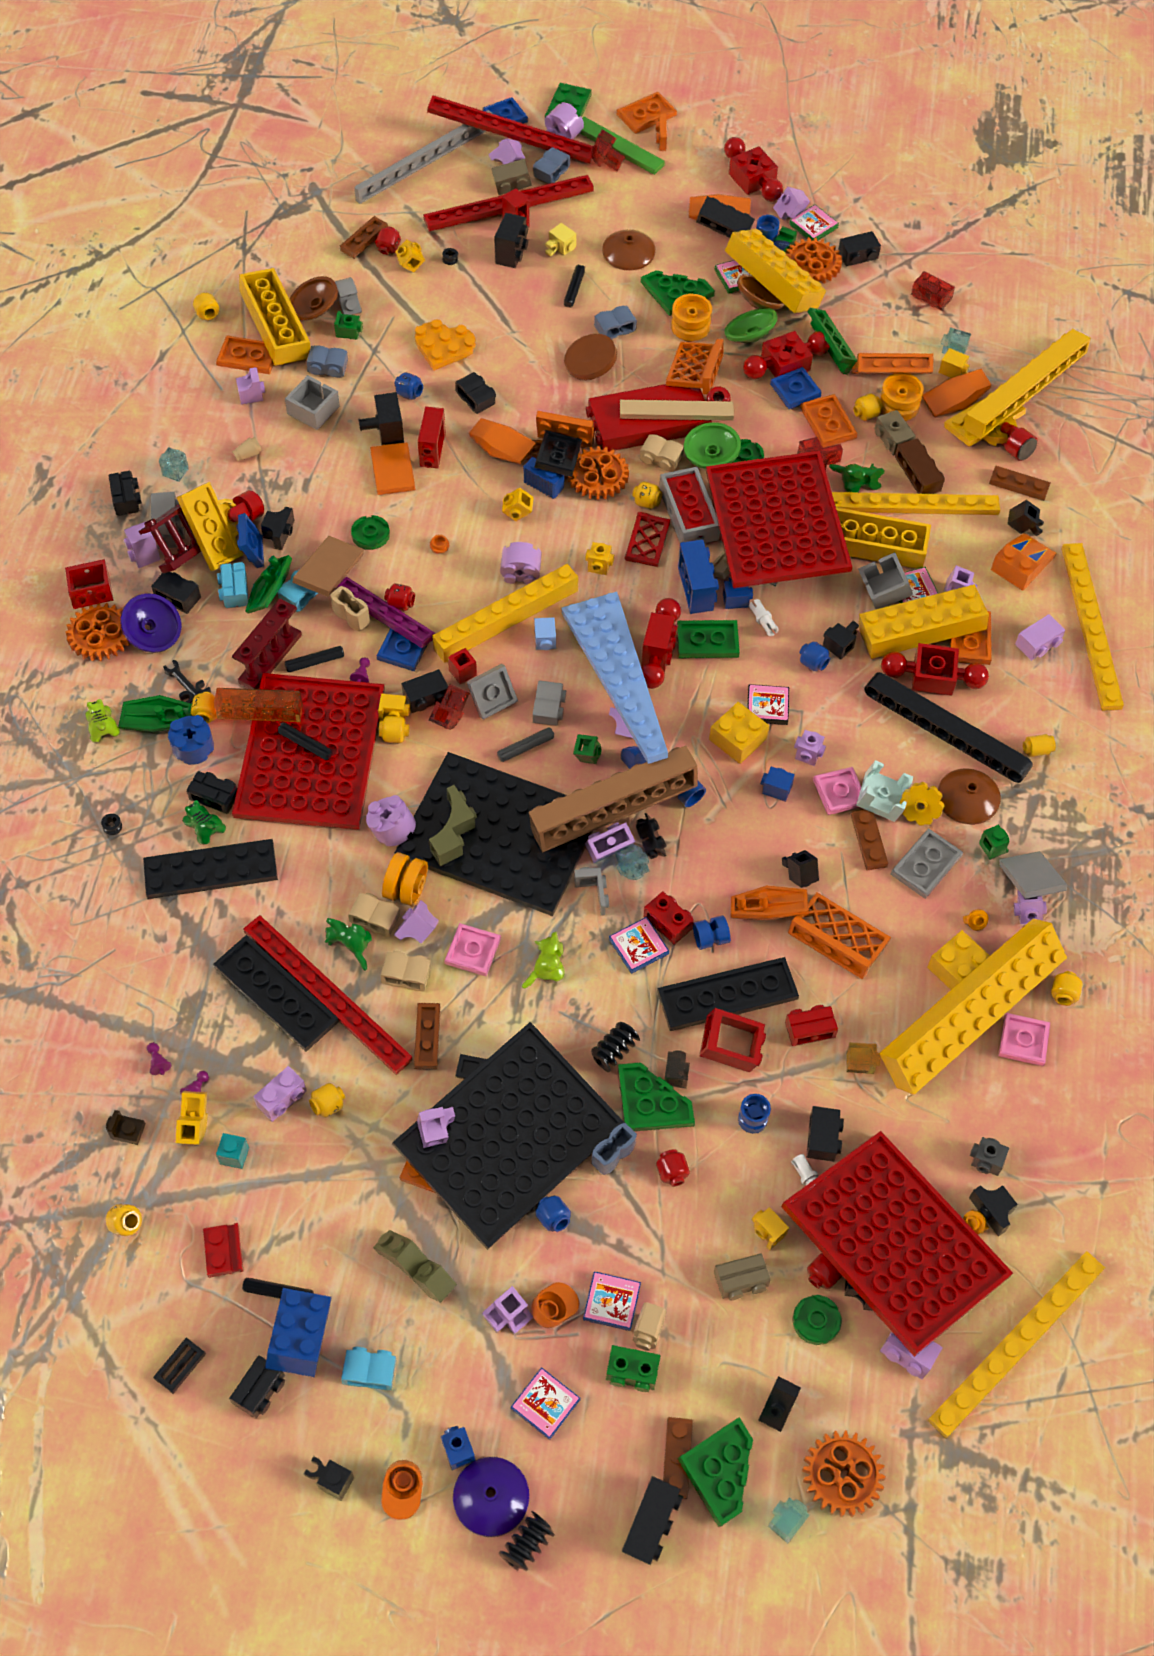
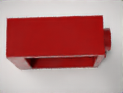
(431, 437)
(78, 577)
(710, 1038)

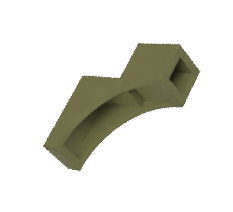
(448, 842)
(413, 1262)

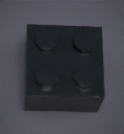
(511, 240)

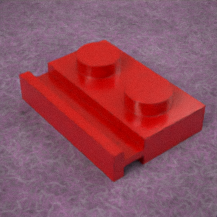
(222, 1250)

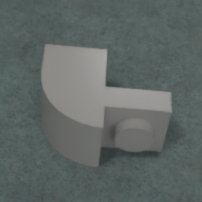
(348, 296)

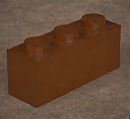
(919, 467)

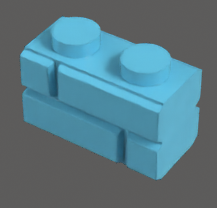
(234, 585)

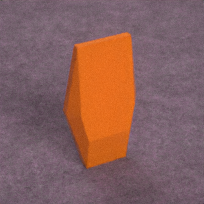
(739, 203)
(957, 393)
(502, 441)
(769, 903)

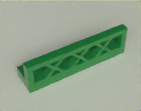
(838, 348)

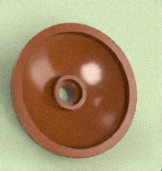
(628, 250)
(757, 294)
(314, 297)
(969, 805)

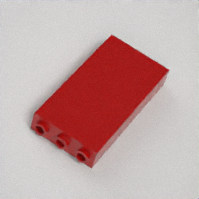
(629, 433)

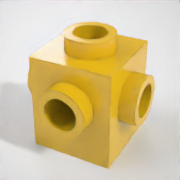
(410, 255)
(517, 504)
(599, 558)

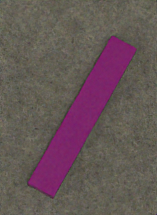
(390, 615)

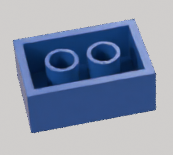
(697, 576)
(298, 1332)

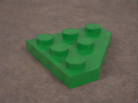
(668, 288)
(651, 1101)
(720, 1470)

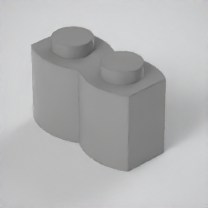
(548, 703)

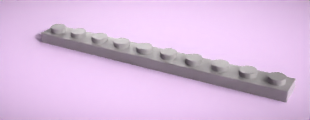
(415, 162)

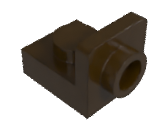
(124, 1128)

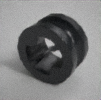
(450, 260)
(107, 828)

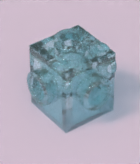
(173, 464)
(632, 862)

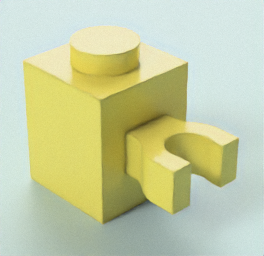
(561, 240)

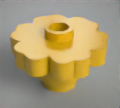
(922, 803)

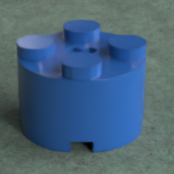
(191, 739)

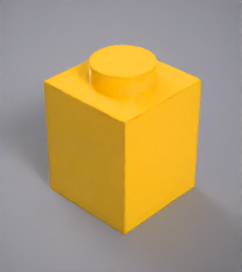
(954, 363)

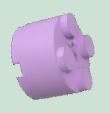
(564, 121)
(520, 563)
(390, 820)

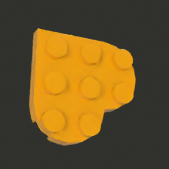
(444, 344)

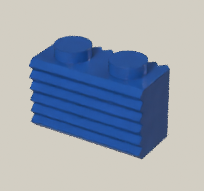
(544, 481)

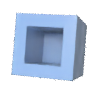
(545, 633)

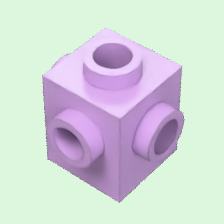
(809, 747)
(1029, 908)

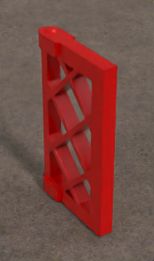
(642, 557)

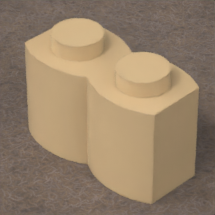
(661, 452)
(350, 608)
(374, 914)
(405, 971)
(649, 1326)

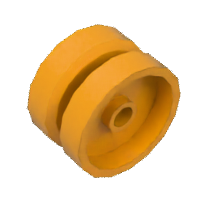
(691, 317)
(903, 394)
(404, 879)

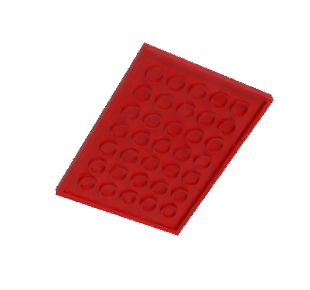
(778, 519)
(297, 786)
(897, 1242)

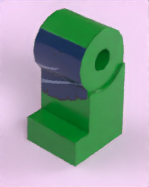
(785, 238)

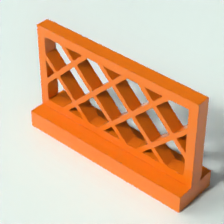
(893, 363)
(709, 367)
(830, 945)

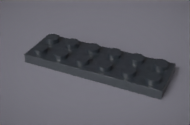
(210, 868)
(731, 991)
(276, 993)

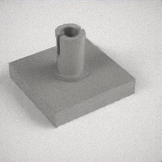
(492, 691)

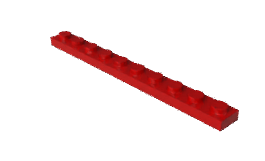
(509, 128)
(493, 206)
(322, 988)

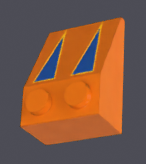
(1022, 560)

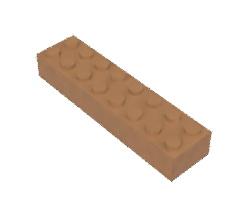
(613, 798)

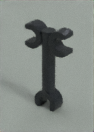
(191, 690)

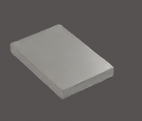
(926, 863)
(1033, 875)

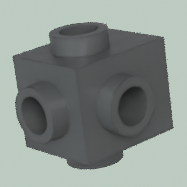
(989, 1156)

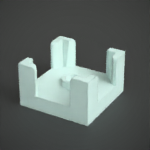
(882, 794)

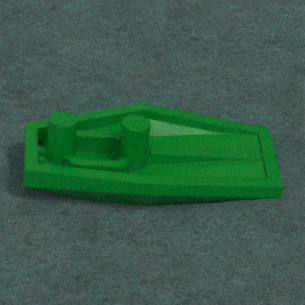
(268, 583)
(152, 713)

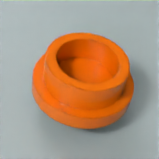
(439, 544)

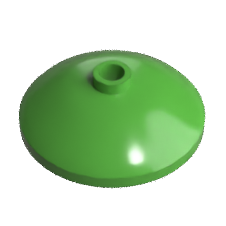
(751, 325)
(712, 445)

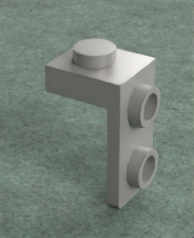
(592, 877)

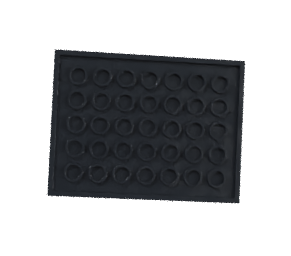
(501, 849)
(514, 1135)

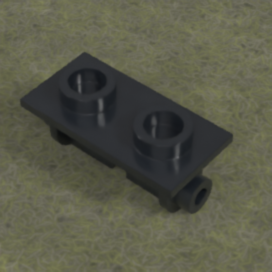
(655, 843)

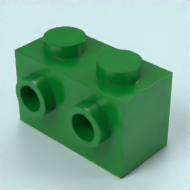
(632, 1368)

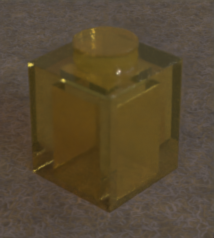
(862, 1058)

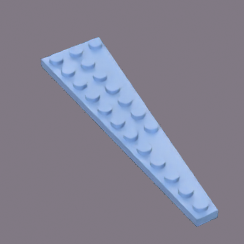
(608, 645)

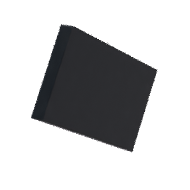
(558, 453)

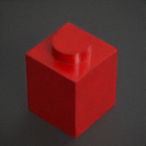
(462, 666)

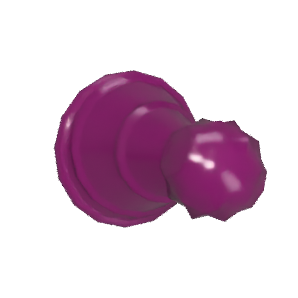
(360, 674)
(158, 1063)
(195, 1086)

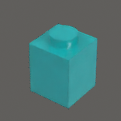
(232, 1151)

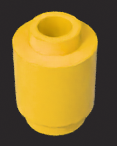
(1039, 745)

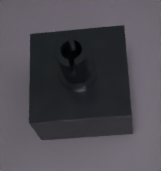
(387, 419)

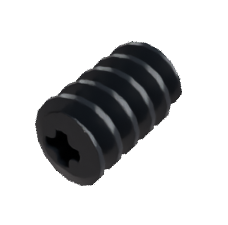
(613, 1045)
(527, 1543)

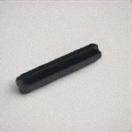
(574, 285)
(314, 659)
(305, 741)
(267, 1288)

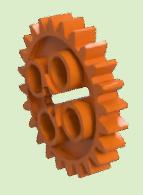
(816, 258)
(610, 468)
(96, 632)
(831, 1492)

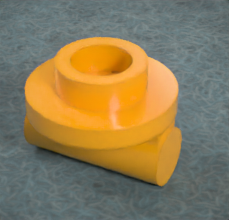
(976, 919)
(976, 1221)

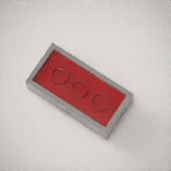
(689, 505)

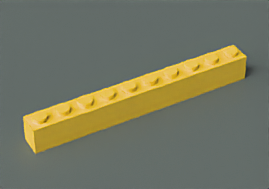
(1026, 383)

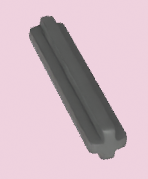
(525, 744)

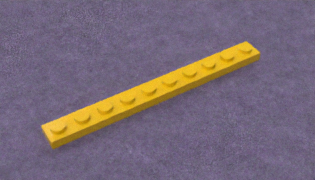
(918, 503)
(1092, 627)
(1015, 1345)

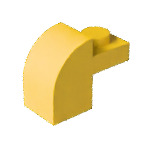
(193, 1119)

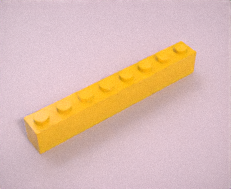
(506, 612)

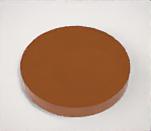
(590, 356)

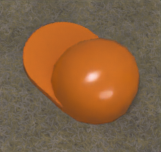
(554, 1305)
(402, 1489)

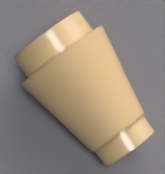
(247, 449)

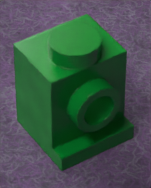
(347, 326)
(591, 749)
(997, 838)

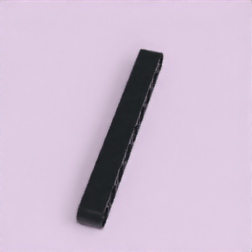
(948, 727)

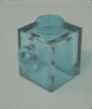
(955, 340)
(788, 1518)

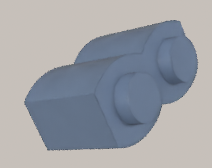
(551, 165)
(615, 322)
(327, 361)
(618, 1146)

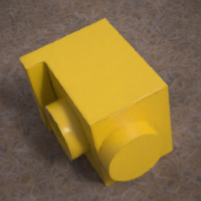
(393, 706)
(769, 1227)

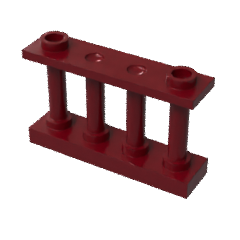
(185, 552)
(267, 644)

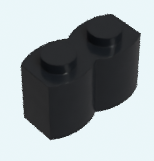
(475, 392)

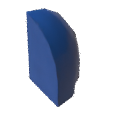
(632, 756)

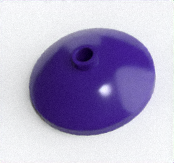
(156, 613)
(495, 1514)

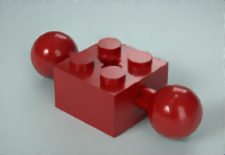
(753, 169)
(785, 355)
(660, 641)
(935, 669)

